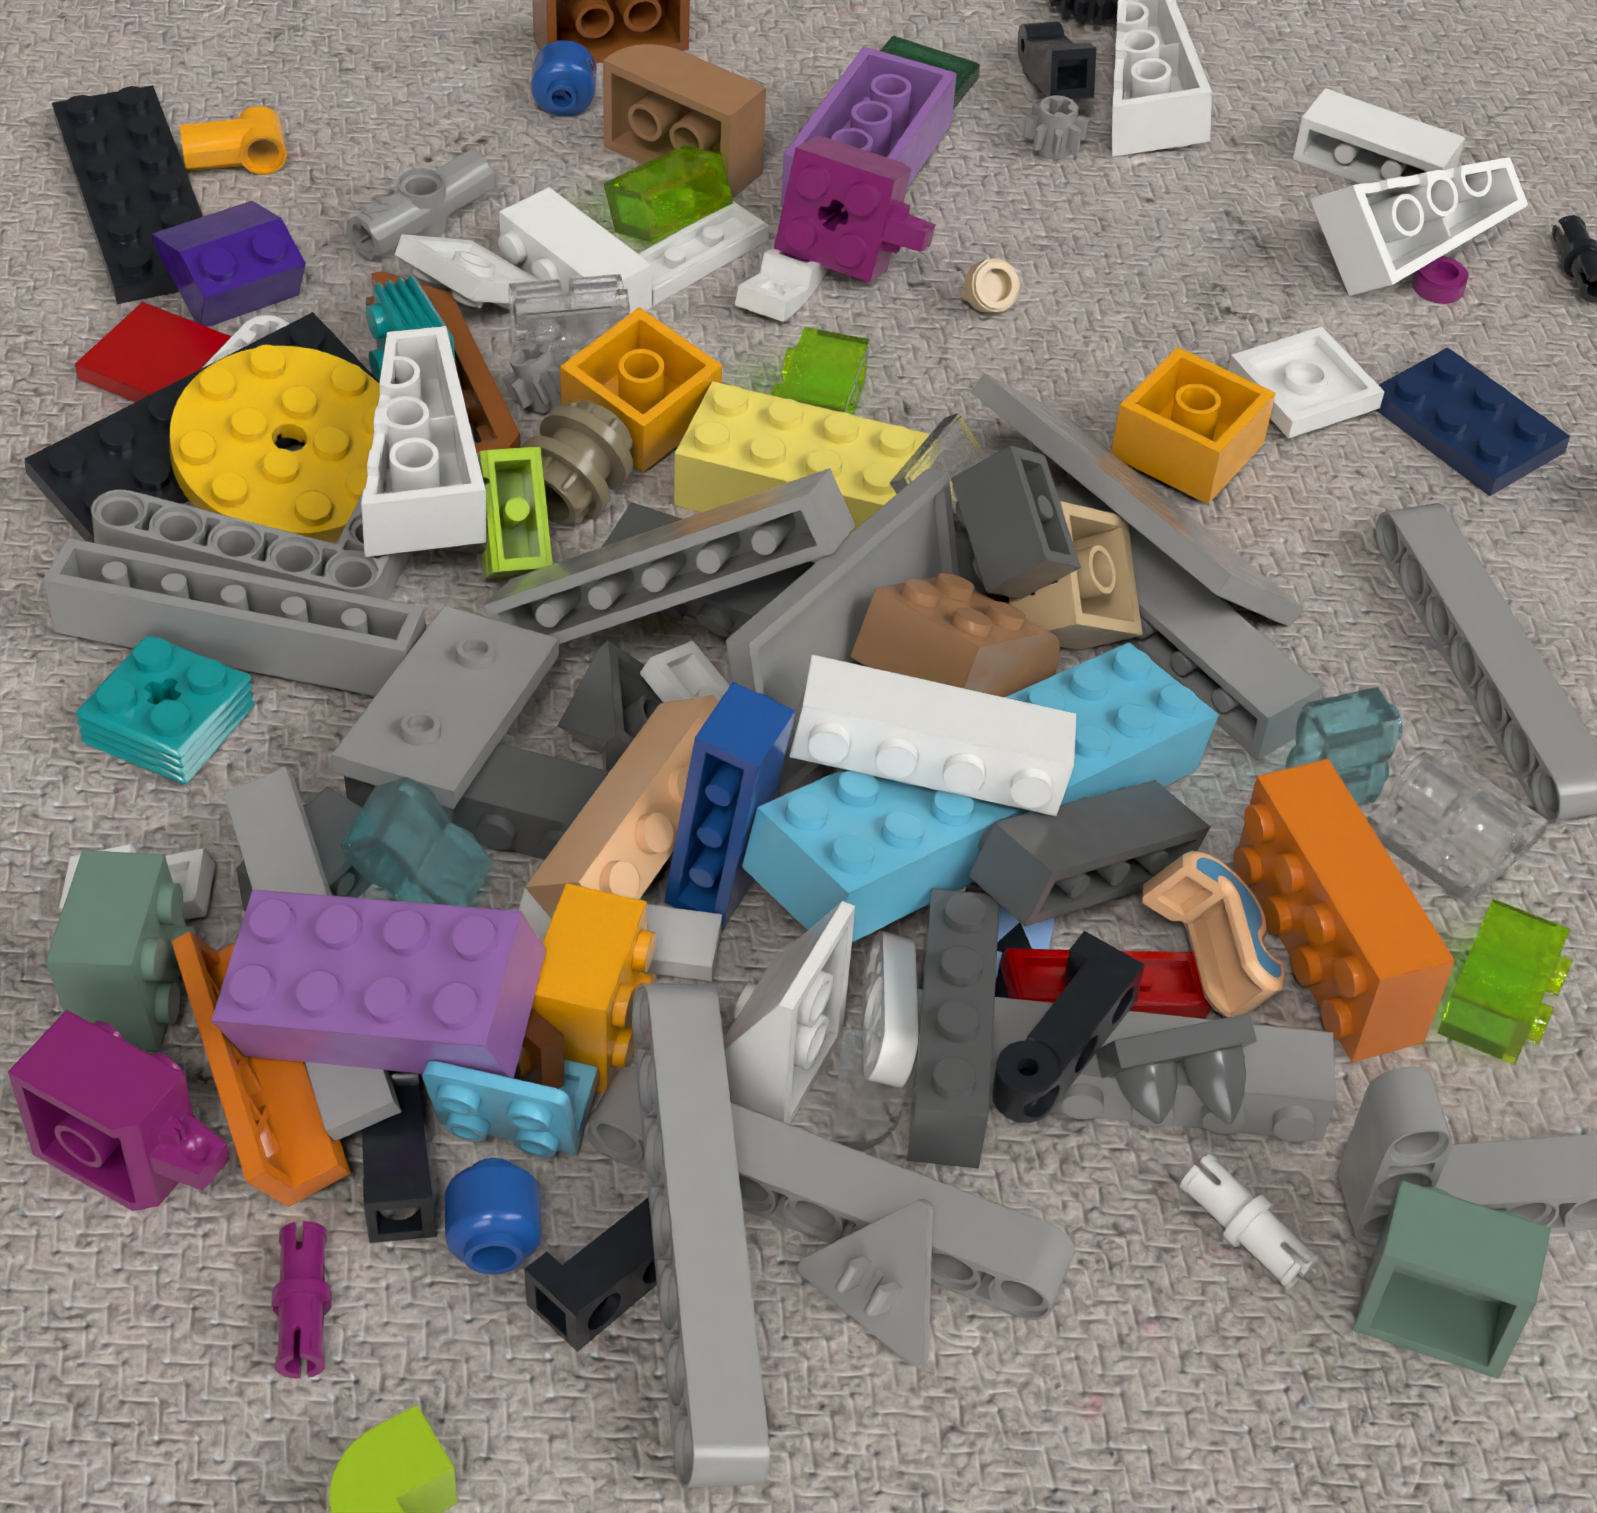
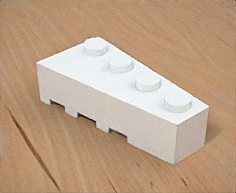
(1158, 81)
(1404, 223)
(423, 458)

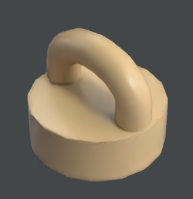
(991, 286)

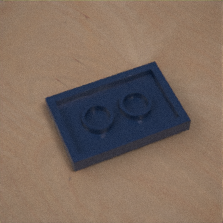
(1470, 421)

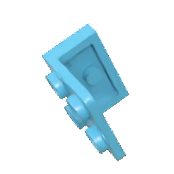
(516, 1110)

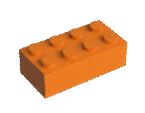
(1342, 911)

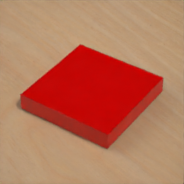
(148, 352)

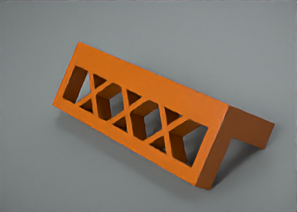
(263, 1099)

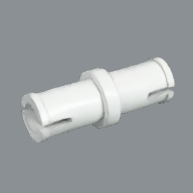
(1249, 1221)

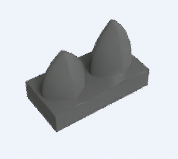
(1210, 1057)

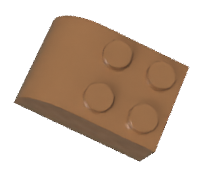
(672, 99)
(954, 637)

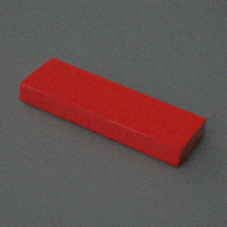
(1166, 988)

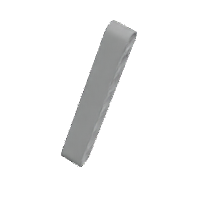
(1492, 660)
(836, 1190)
(699, 1238)

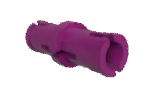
(301, 1300)

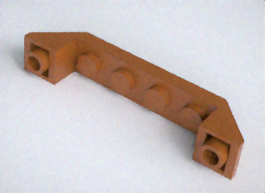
(483, 402)

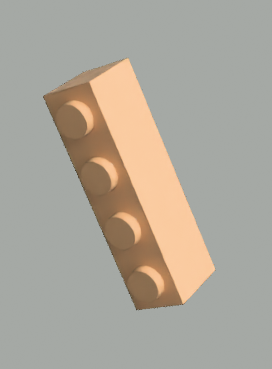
(633, 814)

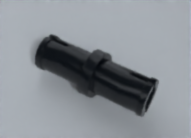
(1578, 254)

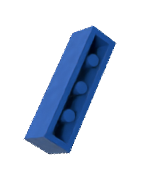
(729, 775)

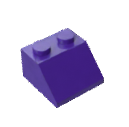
(231, 262)

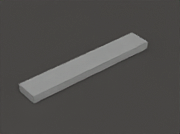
(285, 859)

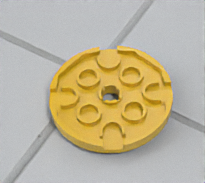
(229, 427)

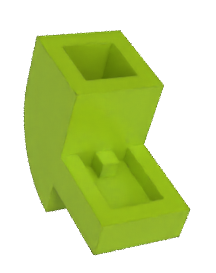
(394, 1470)

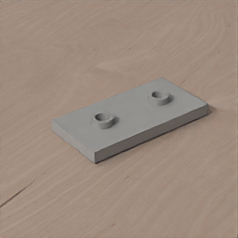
(447, 704)

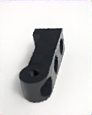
(1056, 61)
(1097, 996)
(398, 1168)
(596, 1282)

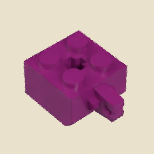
(871, 192)
(112, 1114)

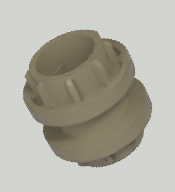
(581, 459)

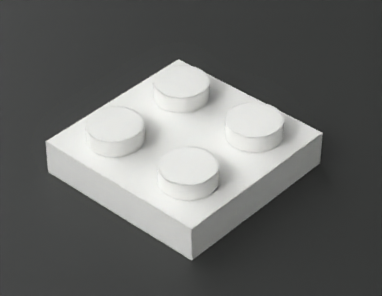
(463, 266)
(1311, 379)

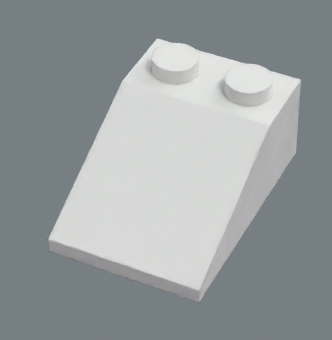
(791, 1019)

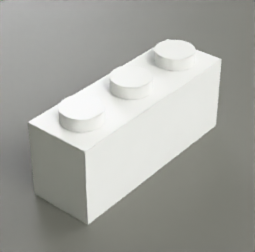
(1371, 142)
(561, 242)

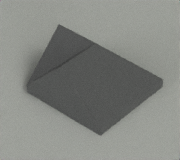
(610, 704)

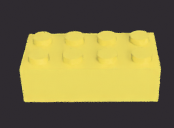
(760, 441)

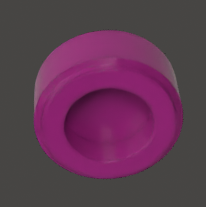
(1441, 281)

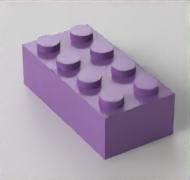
(883, 108)
(380, 983)

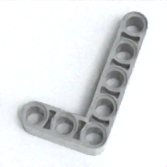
(213, 539)
(1407, 1138)

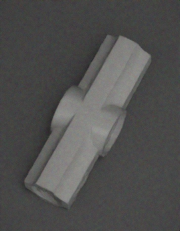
(421, 203)

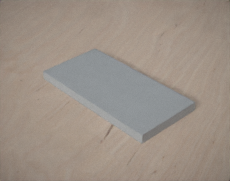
(1138, 502)
(829, 602)

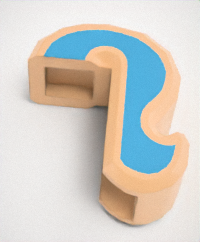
(1223, 931)

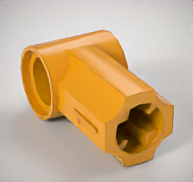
(236, 142)

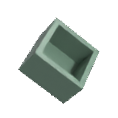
(115, 945)
(1452, 1279)

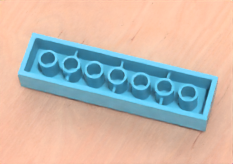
(895, 841)

